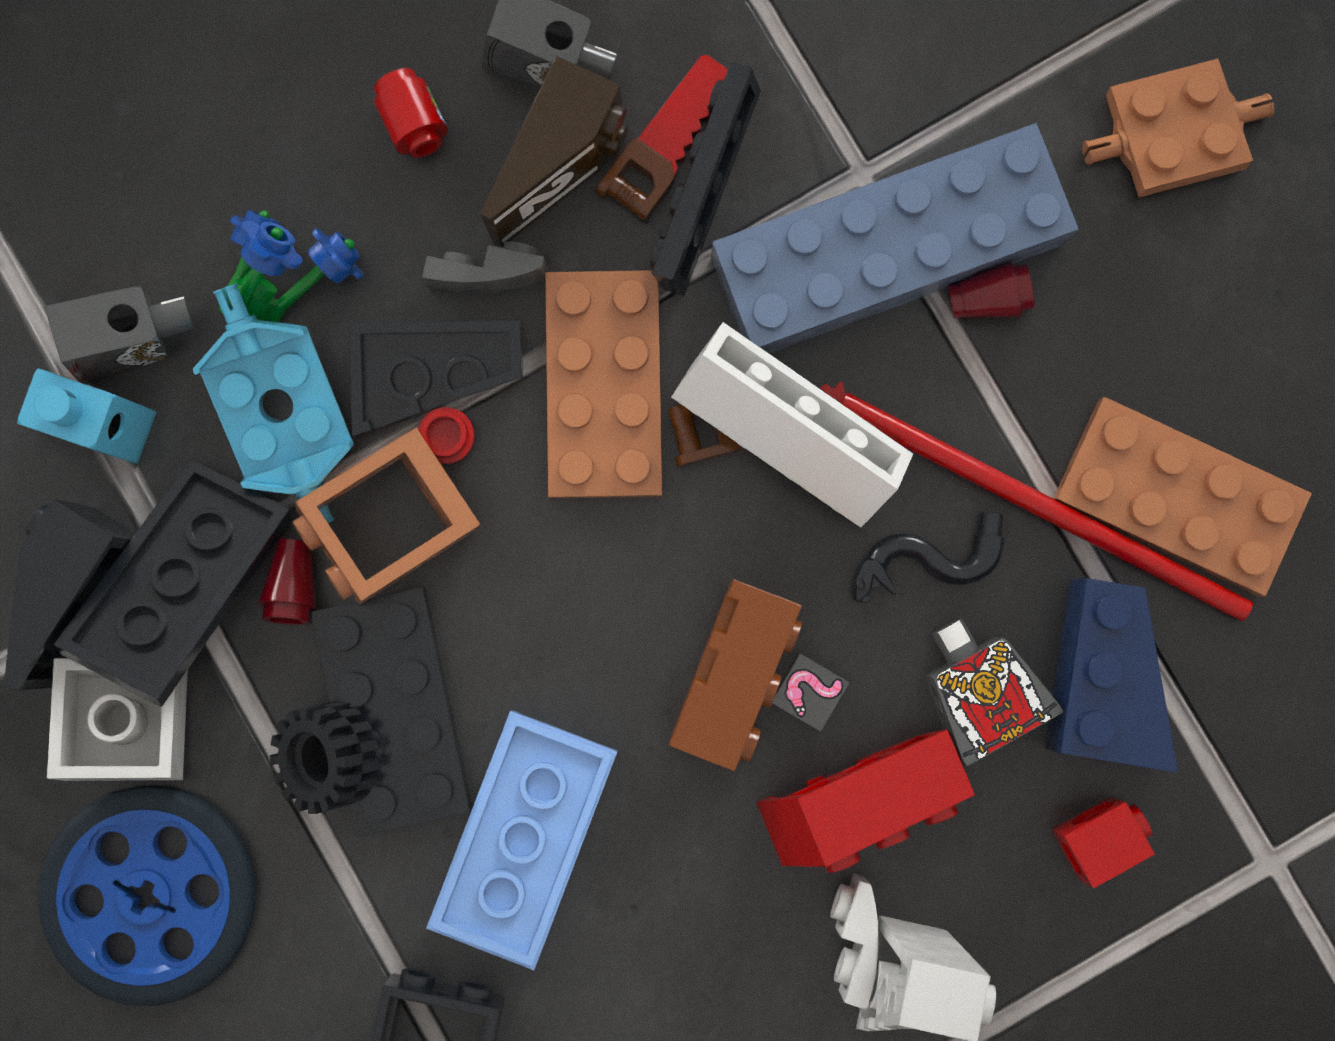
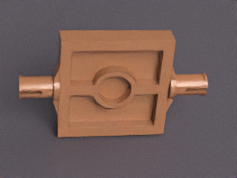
(1178, 128)

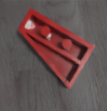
(868, 803)

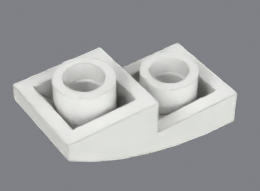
(856, 922)

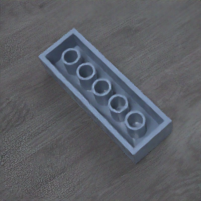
(893, 240)

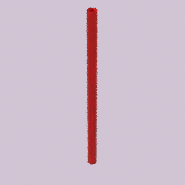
(1052, 510)

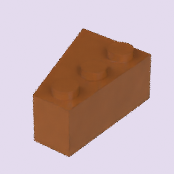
(736, 675)

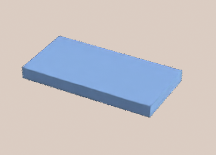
(522, 840)

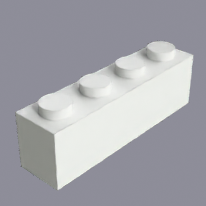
(793, 425)

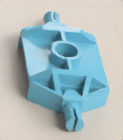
(264, 356)

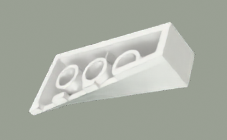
(926, 984)

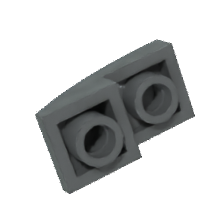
(503, 270)

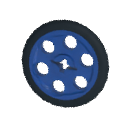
(216, 930)

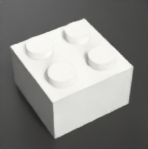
(111, 732)

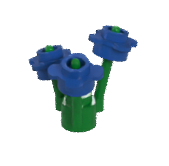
(270, 251)

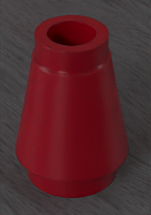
(993, 293)
(289, 586)

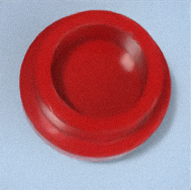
(447, 434)

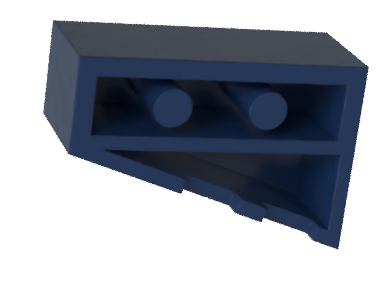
(1110, 679)

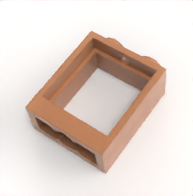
(434, 485)

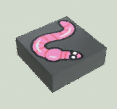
(810, 692)

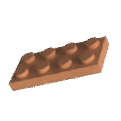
(603, 384)
(1182, 497)

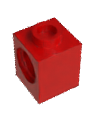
(1104, 840)

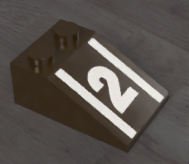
(558, 149)

